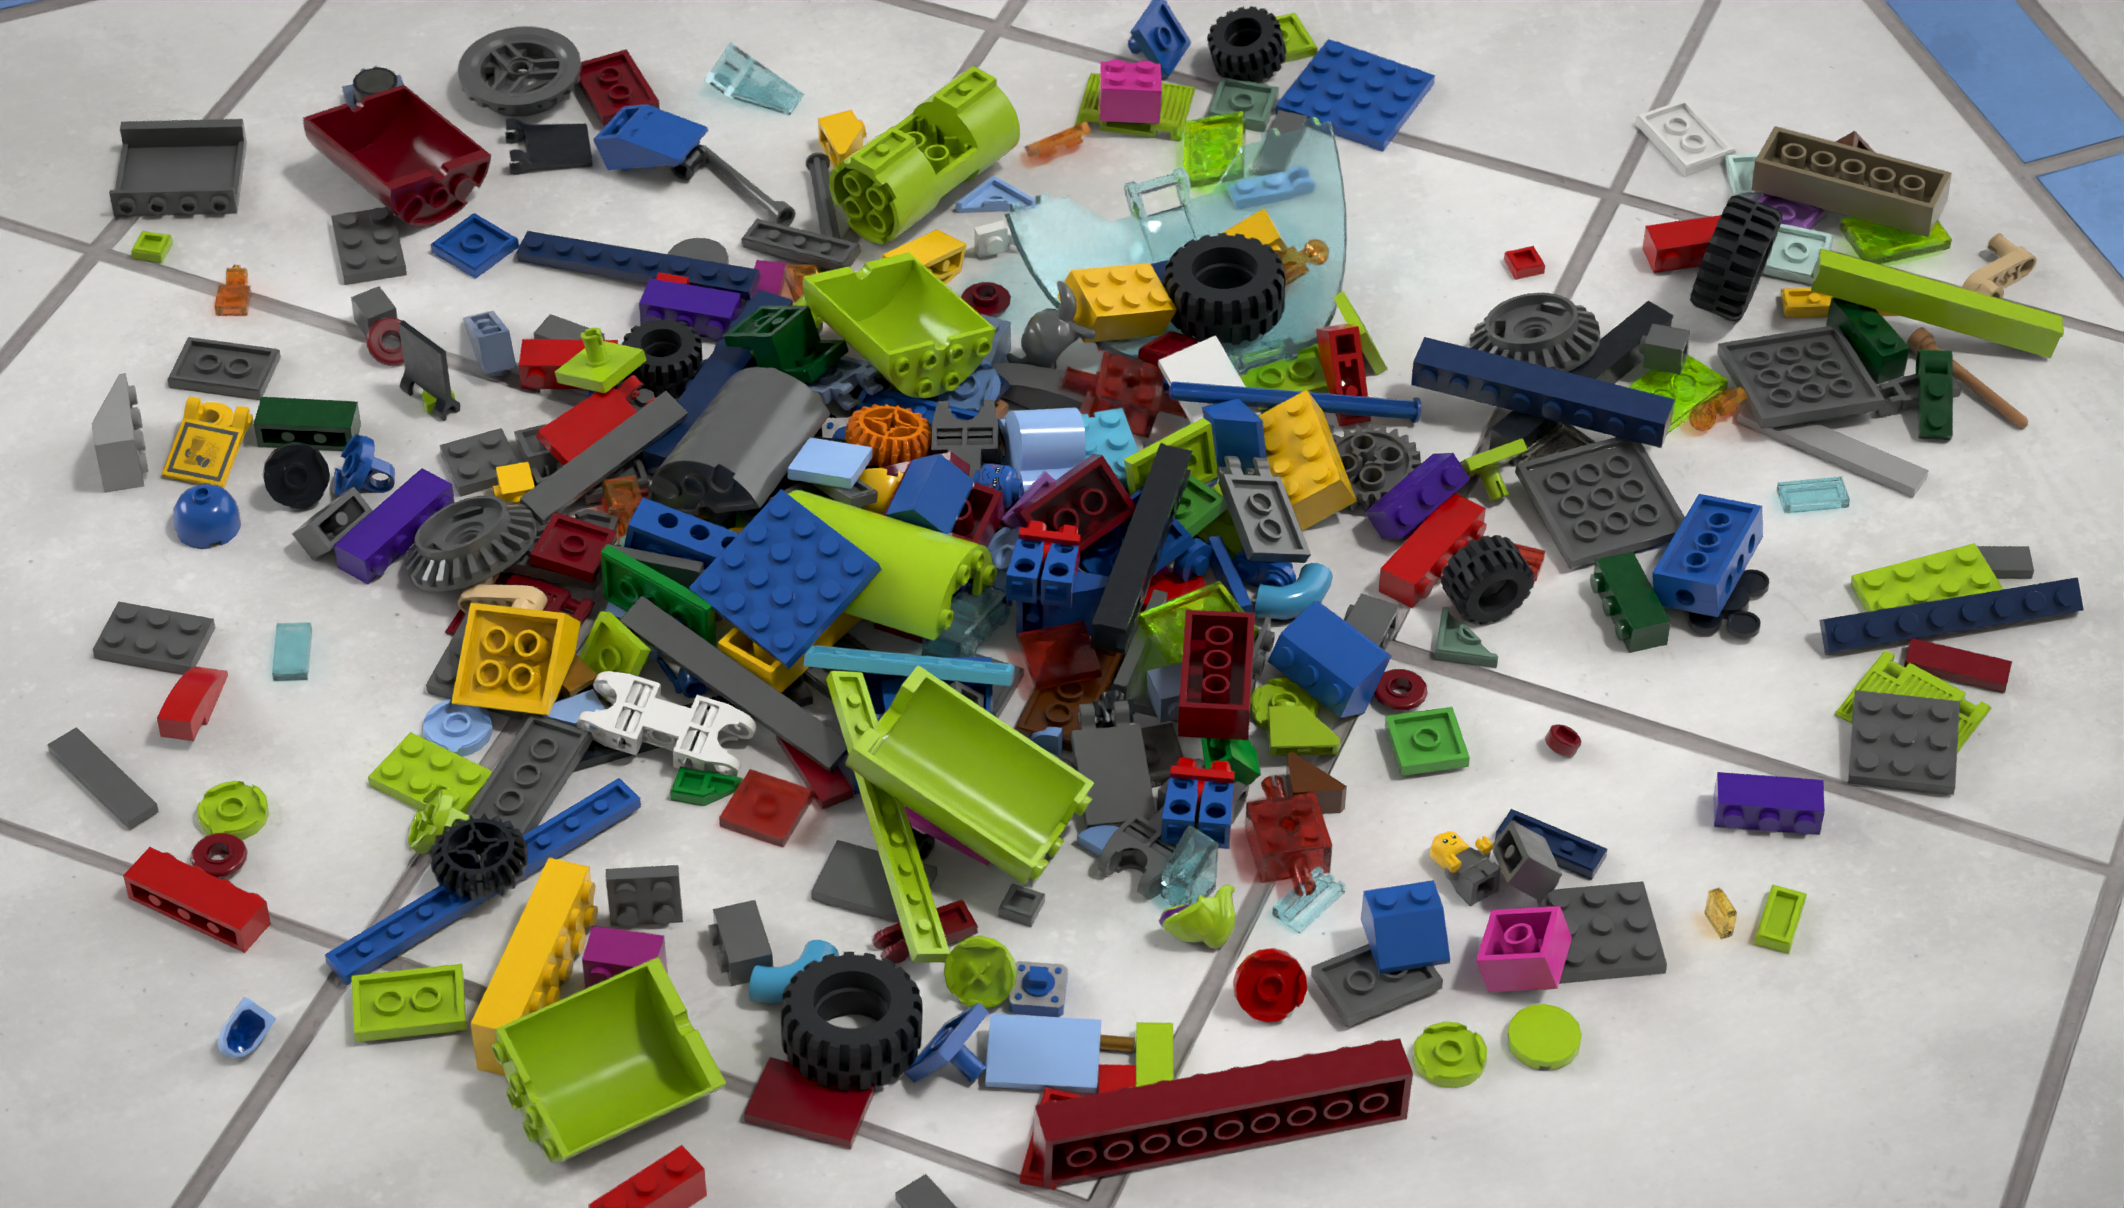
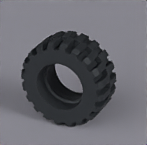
(1736, 257)
(1226, 288)
(851, 1054)

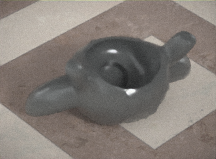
(1051, 332)

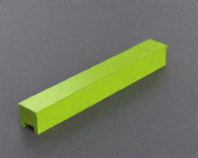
(1936, 303)

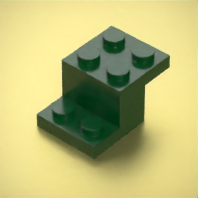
(787, 341)

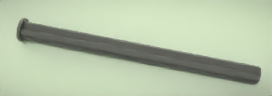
(818, 166)

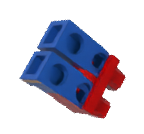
(1046, 552)
(1202, 791)

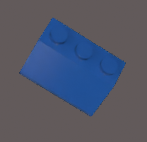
(1330, 660)

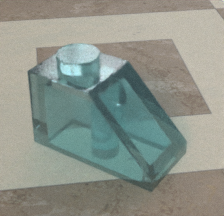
(1190, 869)

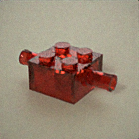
(1126, 385)
(1287, 836)

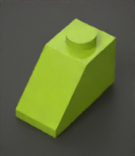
(1298, 731)

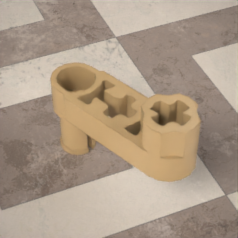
(2009, 268)
(502, 595)

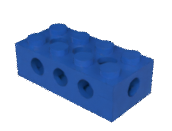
(675, 533)
(1708, 555)

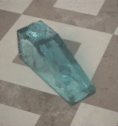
(751, 82)

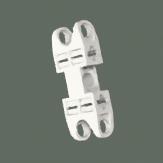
(644, 717)

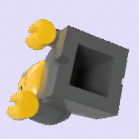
(1467, 869)

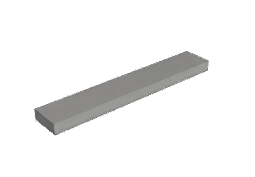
(1845, 453)

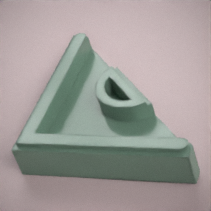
(1460, 644)

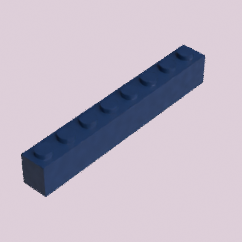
(708, 381)
(1542, 392)

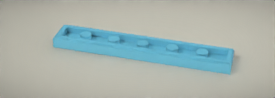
(905, 664)

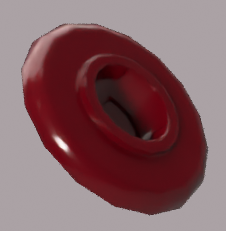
(991, 306)
(374, 343)
(1403, 680)
(219, 844)

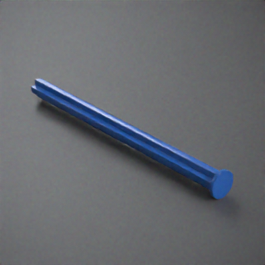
(1272, 397)

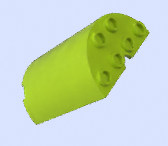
(903, 323)
(604, 1062)

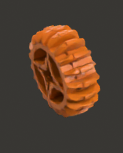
(891, 432)

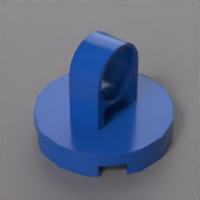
(361, 466)

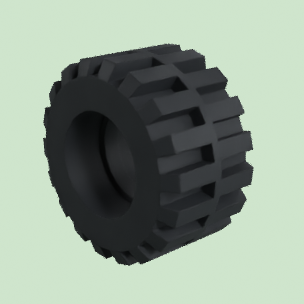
(1247, 45)
(671, 355)
(1487, 579)

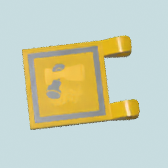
(203, 449)

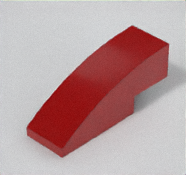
(191, 703)

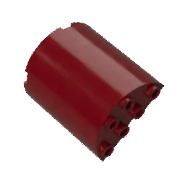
(401, 154)

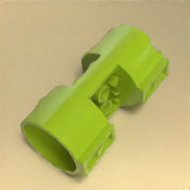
(925, 156)

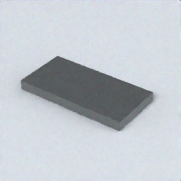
(531, 772)

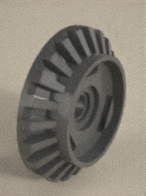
(550, 63)
(1539, 331)
(469, 543)

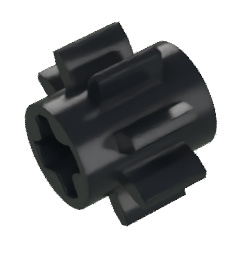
(1105, 706)

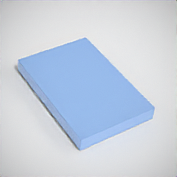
(1043, 1053)

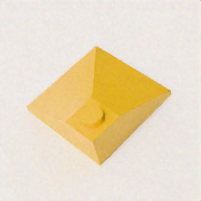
(514, 658)

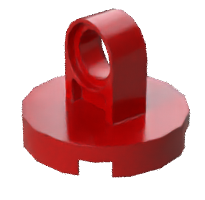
(1269, 984)

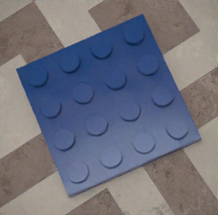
(1358, 93)
(785, 578)

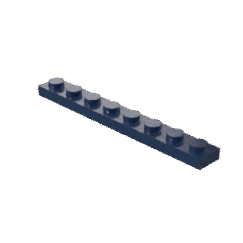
(633, 263)
(1951, 615)

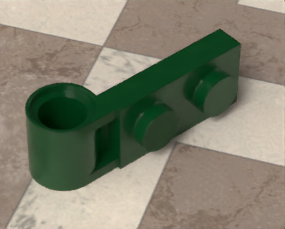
(1935, 394)

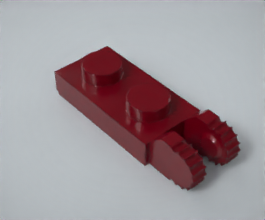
(955, 921)

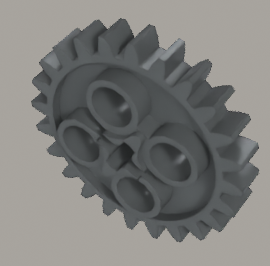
(1375, 461)

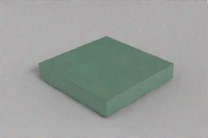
(1252, 98)

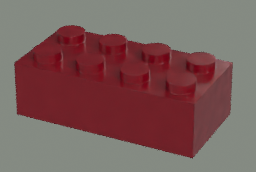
(1216, 675)

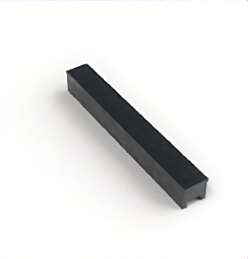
(1612, 360)
(1141, 549)

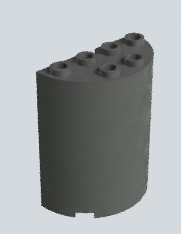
(740, 444)

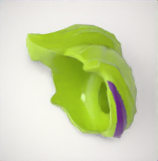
(1206, 921)

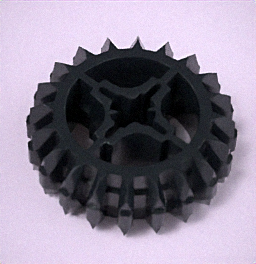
(457, 860)

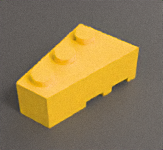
(937, 252)

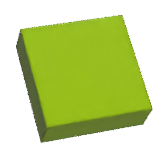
(152, 247)

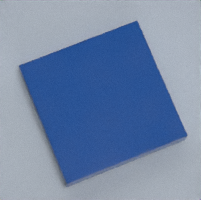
(474, 245)

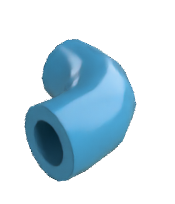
(1293, 599)
(769, 982)

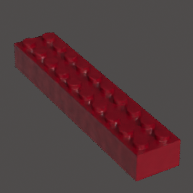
(1221, 1112)

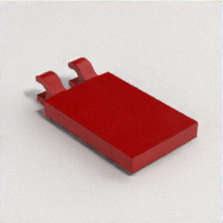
(589, 421)

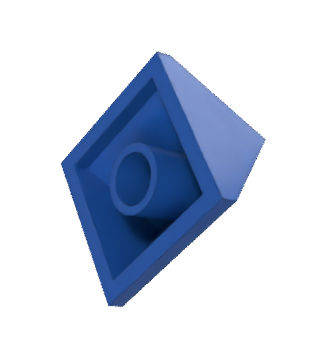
(931, 494)

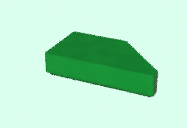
(702, 787)

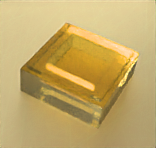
(1720, 913)

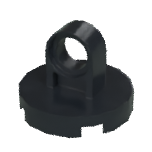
(296, 475)

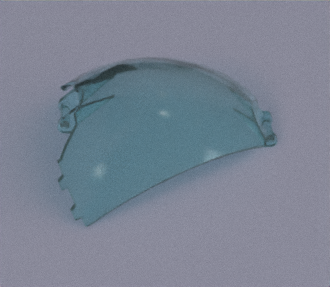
(1287, 174)

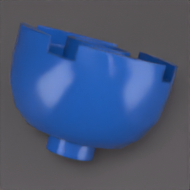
(206, 516)

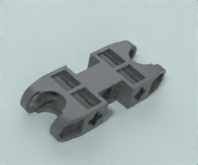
(971, 440)
(1139, 843)

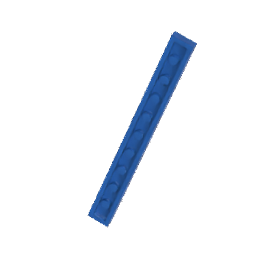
(438, 908)

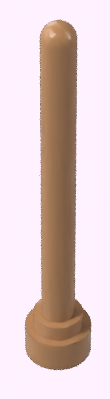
(1925, 340)

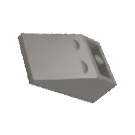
(118, 440)

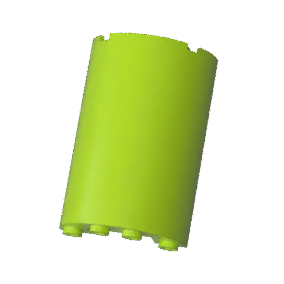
(916, 563)
(971, 775)

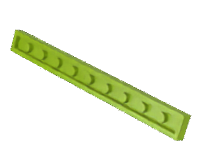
(890, 830)

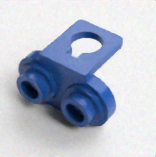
(1263, 572)

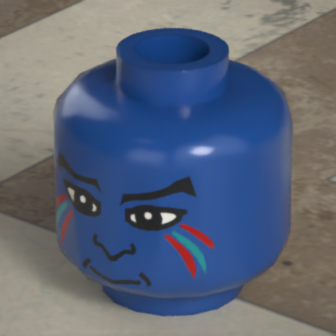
(1001, 478)

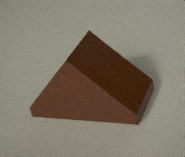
(1306, 778)

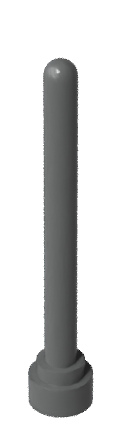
(777, 211)

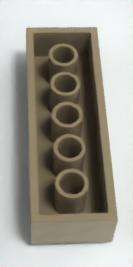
(1851, 181)

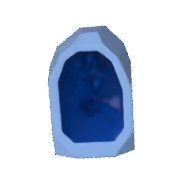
(244, 1029)

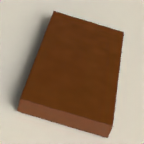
(1060, 704)

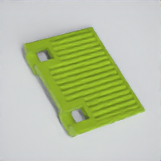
(1174, 111)
(1917, 683)

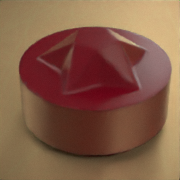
(1563, 740)

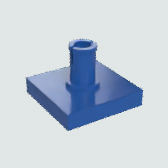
(1159, 37)
(949, 1047)

